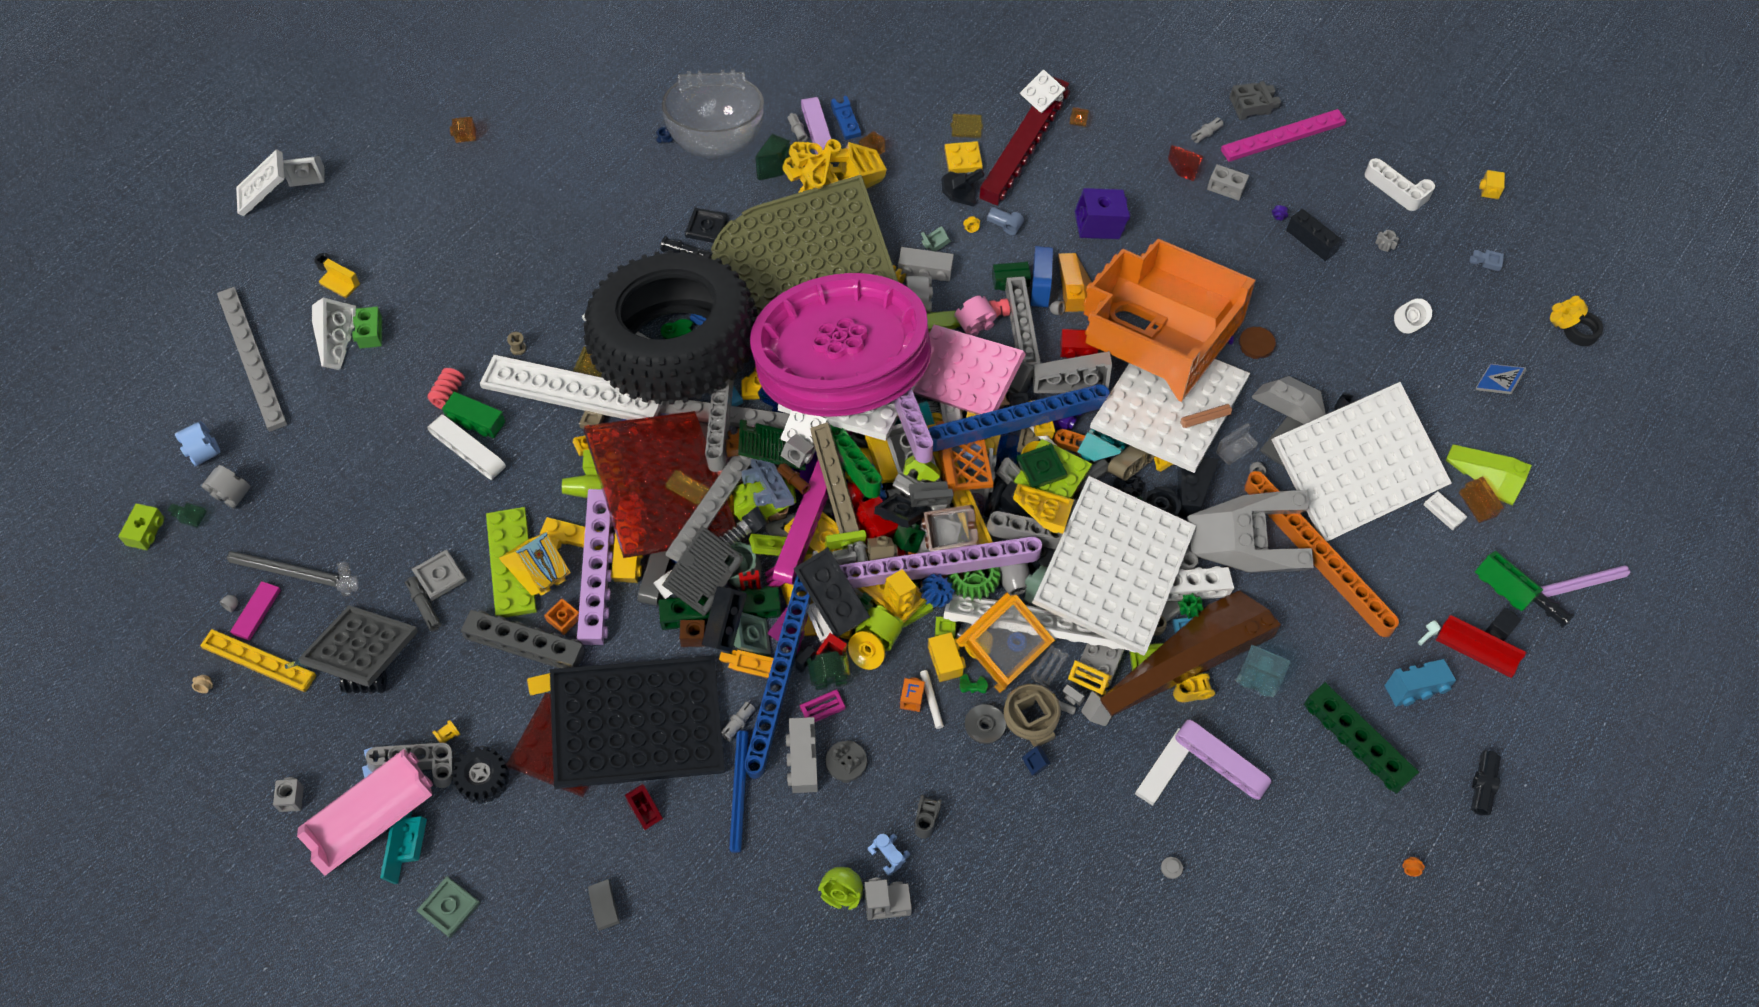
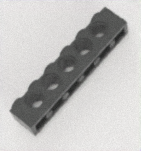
(477, 621)

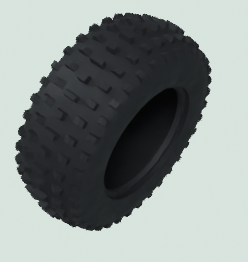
(678, 365)

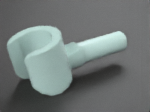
(1433, 628)

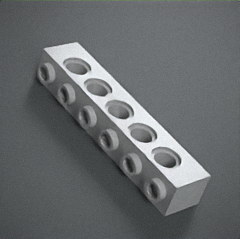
(1021, 319)

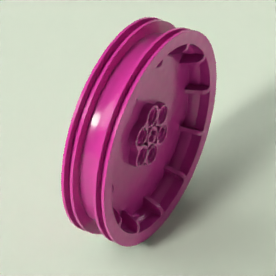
(841, 344)

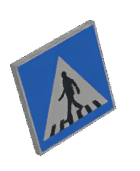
(1500, 378)

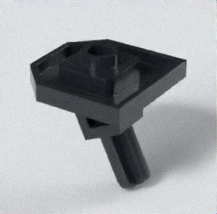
(960, 187)

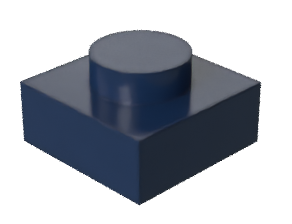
(1036, 760)

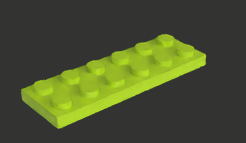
(505, 532)

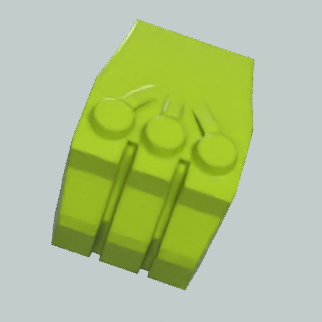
(925, 471)

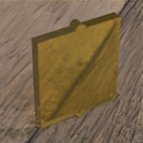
(966, 125)

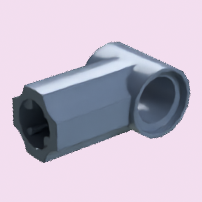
(1010, 222)

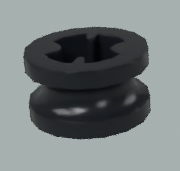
(319, 260)

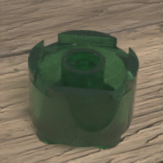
(829, 669)

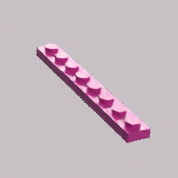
(1283, 135)

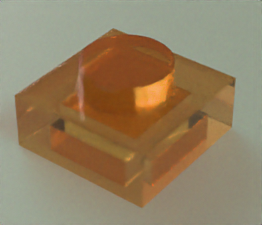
(1079, 117)

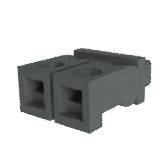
(1253, 99)

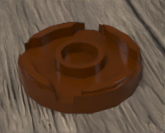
(1257, 342)

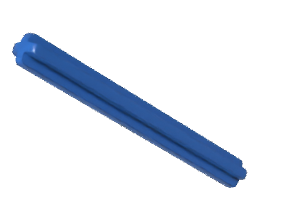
(738, 792)

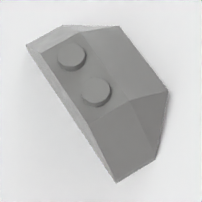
(1292, 399)

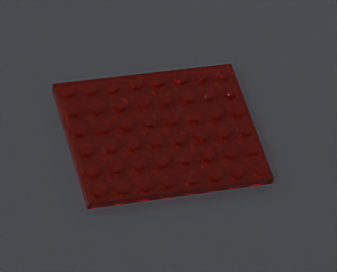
(633, 468)

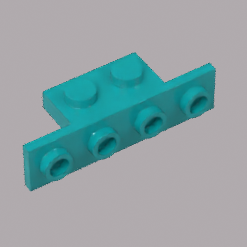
(402, 846)

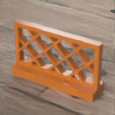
(949, 469)

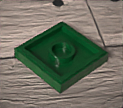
(1042, 466)

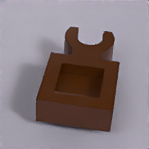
(732, 444)

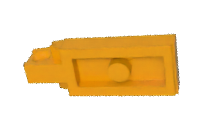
(748, 663)

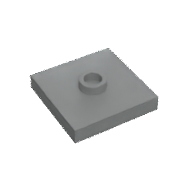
(439, 575)

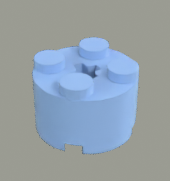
(197, 443)

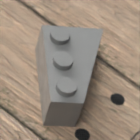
(802, 755)

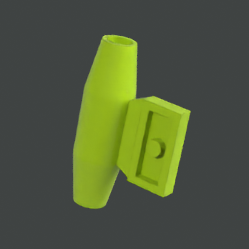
(579, 485)

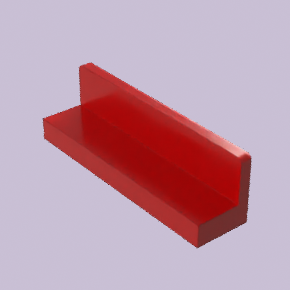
(1480, 646)

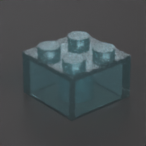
(1262, 671)

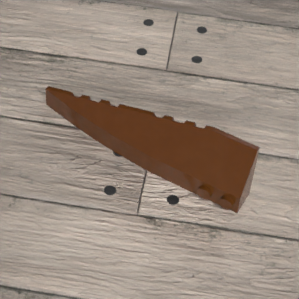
(1204, 642)

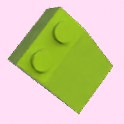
(745, 503)

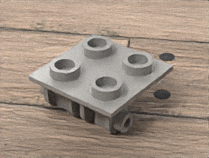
(1101, 658)

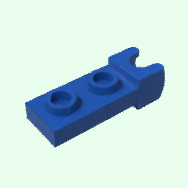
(846, 118)

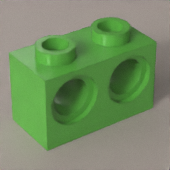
(368, 327)

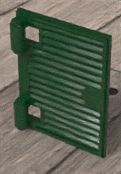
(763, 444)

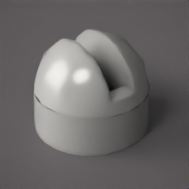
(1057, 308)
(1260, 466)
(229, 603)

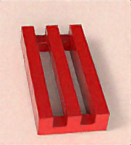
(749, 578)

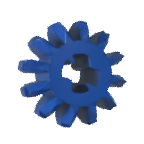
(936, 590)

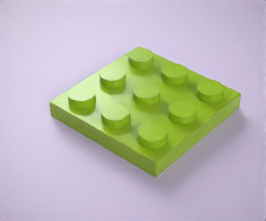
(1075, 467)

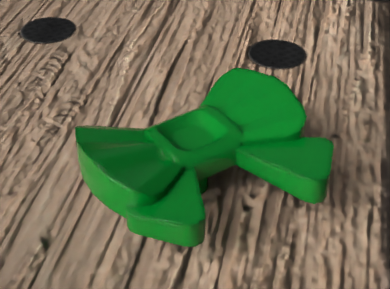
(965, 685)

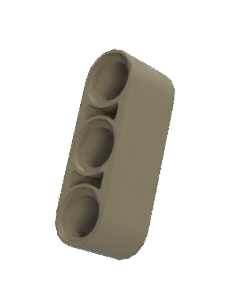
(1129, 462)

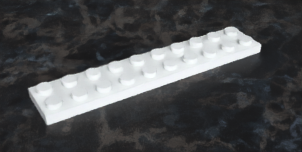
(563, 388)
(1058, 627)

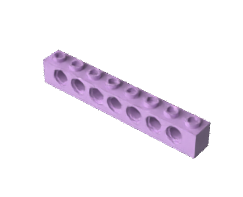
(595, 634)

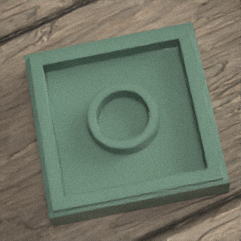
(448, 907)

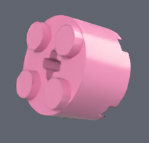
(976, 315)

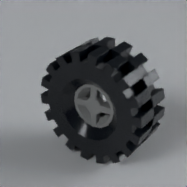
(477, 765)

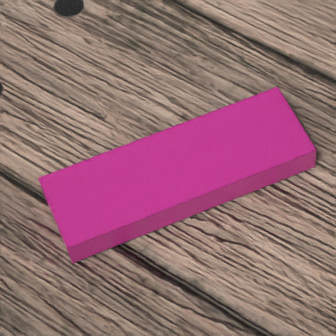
(255, 611)

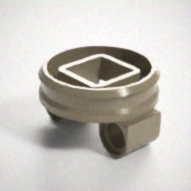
(1040, 730)

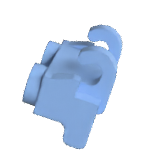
(889, 851)

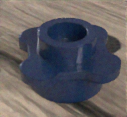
(663, 135)

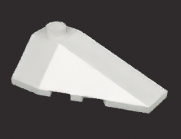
(332, 330)

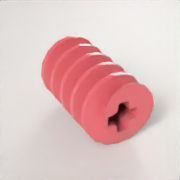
(443, 388)

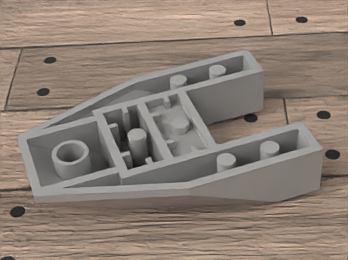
(1237, 533)

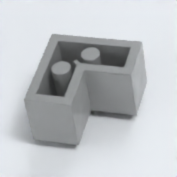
(885, 900)

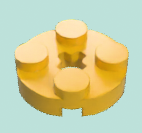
(1568, 312)

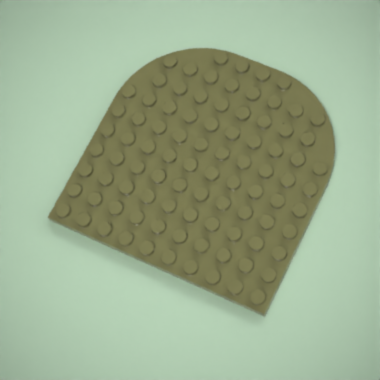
(804, 240)

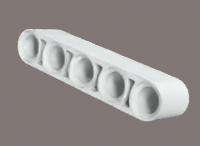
(466, 447)

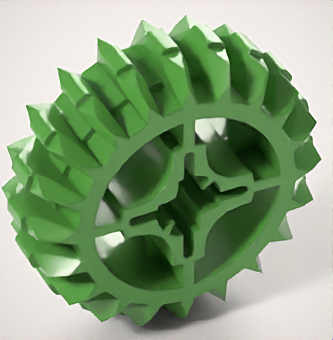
(975, 582)

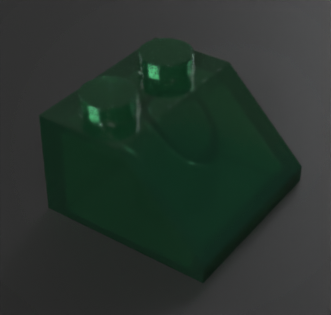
(772, 157)

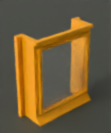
(1006, 639)

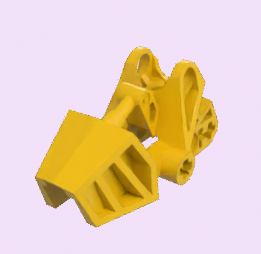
(818, 171)

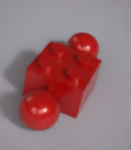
(872, 524)

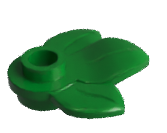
(677, 328)

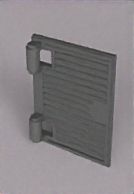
(702, 570)

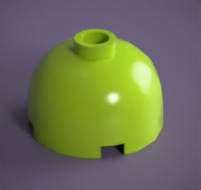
(841, 887)

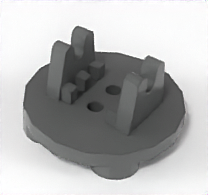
(853, 767)

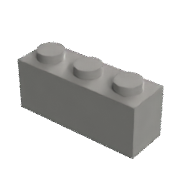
(926, 263)

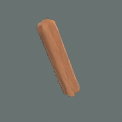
(1205, 416)

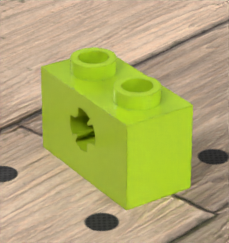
(141, 526)

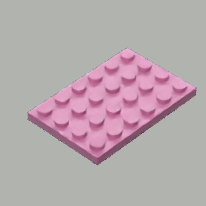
(968, 371)

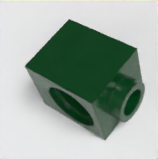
(909, 538)

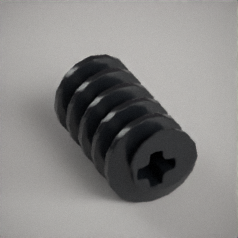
(378, 685)

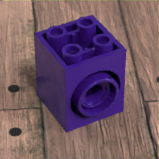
(1101, 213)

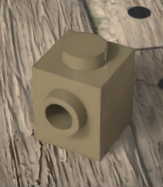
(880, 548)

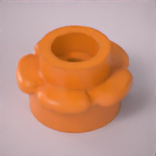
(1413, 866)

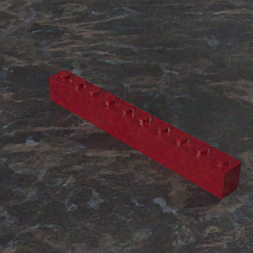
(1018, 150)

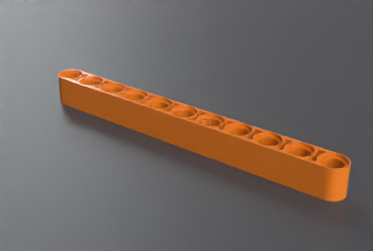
(1327, 558)

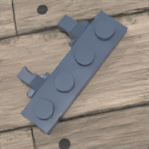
(774, 487)

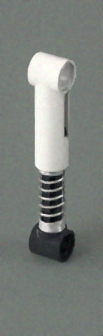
(751, 523)

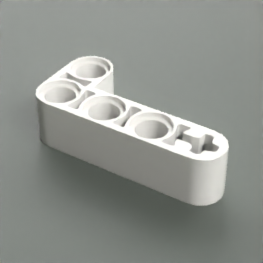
(1397, 186)

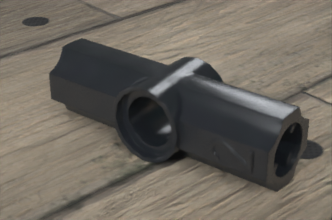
(1486, 783)

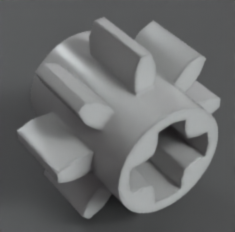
(1387, 240)

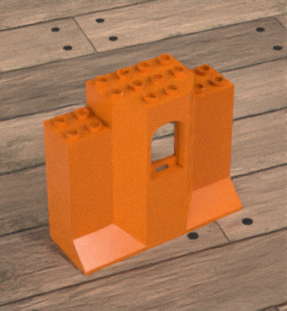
(1182, 293)

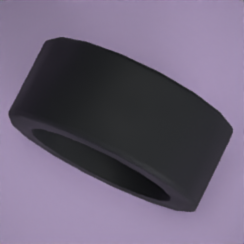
(1582, 339)

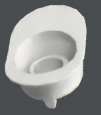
(1412, 315)

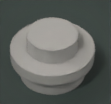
(1171, 867)

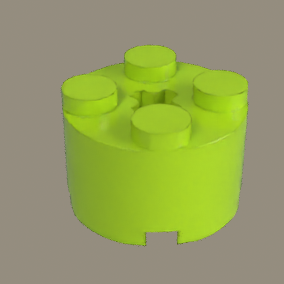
(882, 625)

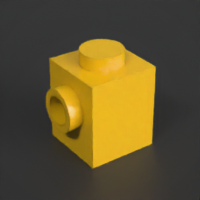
(1492, 184)

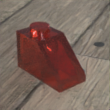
(1185, 162)

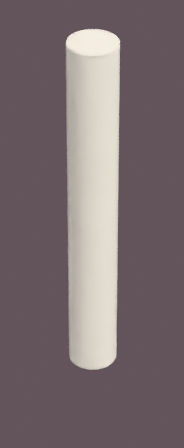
(931, 700)

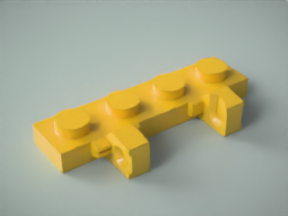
(567, 533)

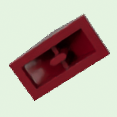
(643, 807)

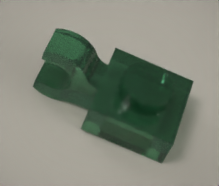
(189, 514)

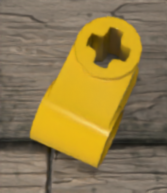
(1197, 687)

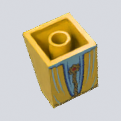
(536, 564)

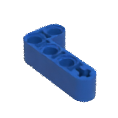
(1042, 276)

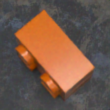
(562, 616)

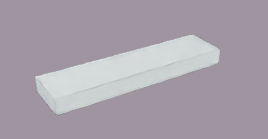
(1162, 771)

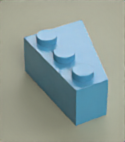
(1419, 682)

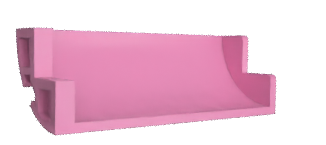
(365, 811)

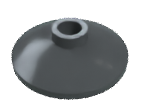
(986, 715)

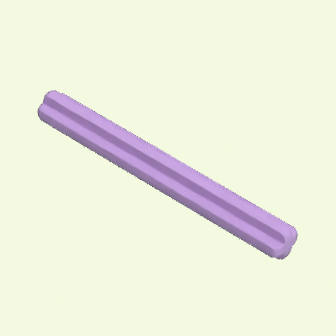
(1585, 581)

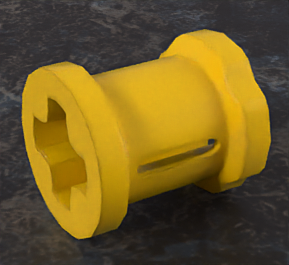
(446, 732)

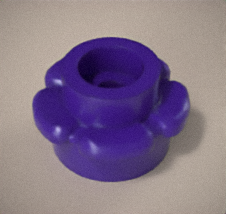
(1280, 212)

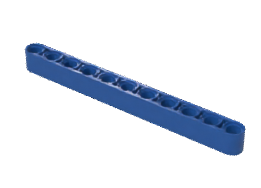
(1018, 417)
(778, 678)

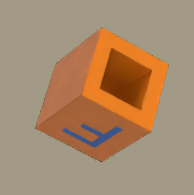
(912, 694)

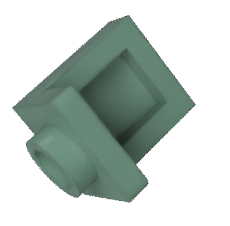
(936, 239)

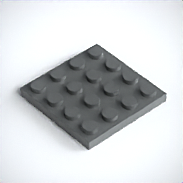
(358, 645)

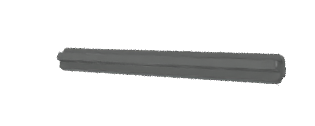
(282, 568)

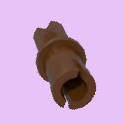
(793, 478)

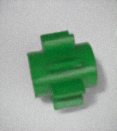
(1190, 605)

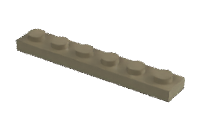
(834, 478)

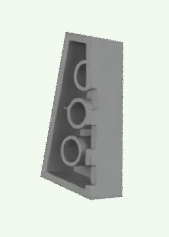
(1072, 373)

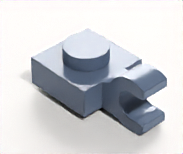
(1490, 259)

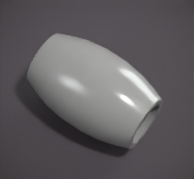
(1014, 577)

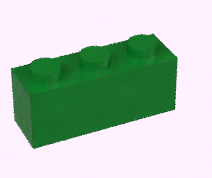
(473, 415)
(1508, 581)

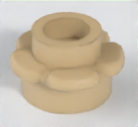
(202, 684)

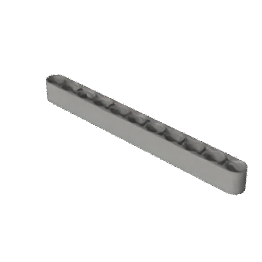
(1026, 526)

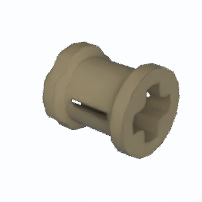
(518, 341)

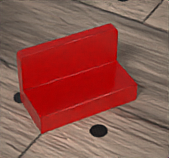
(832, 644)

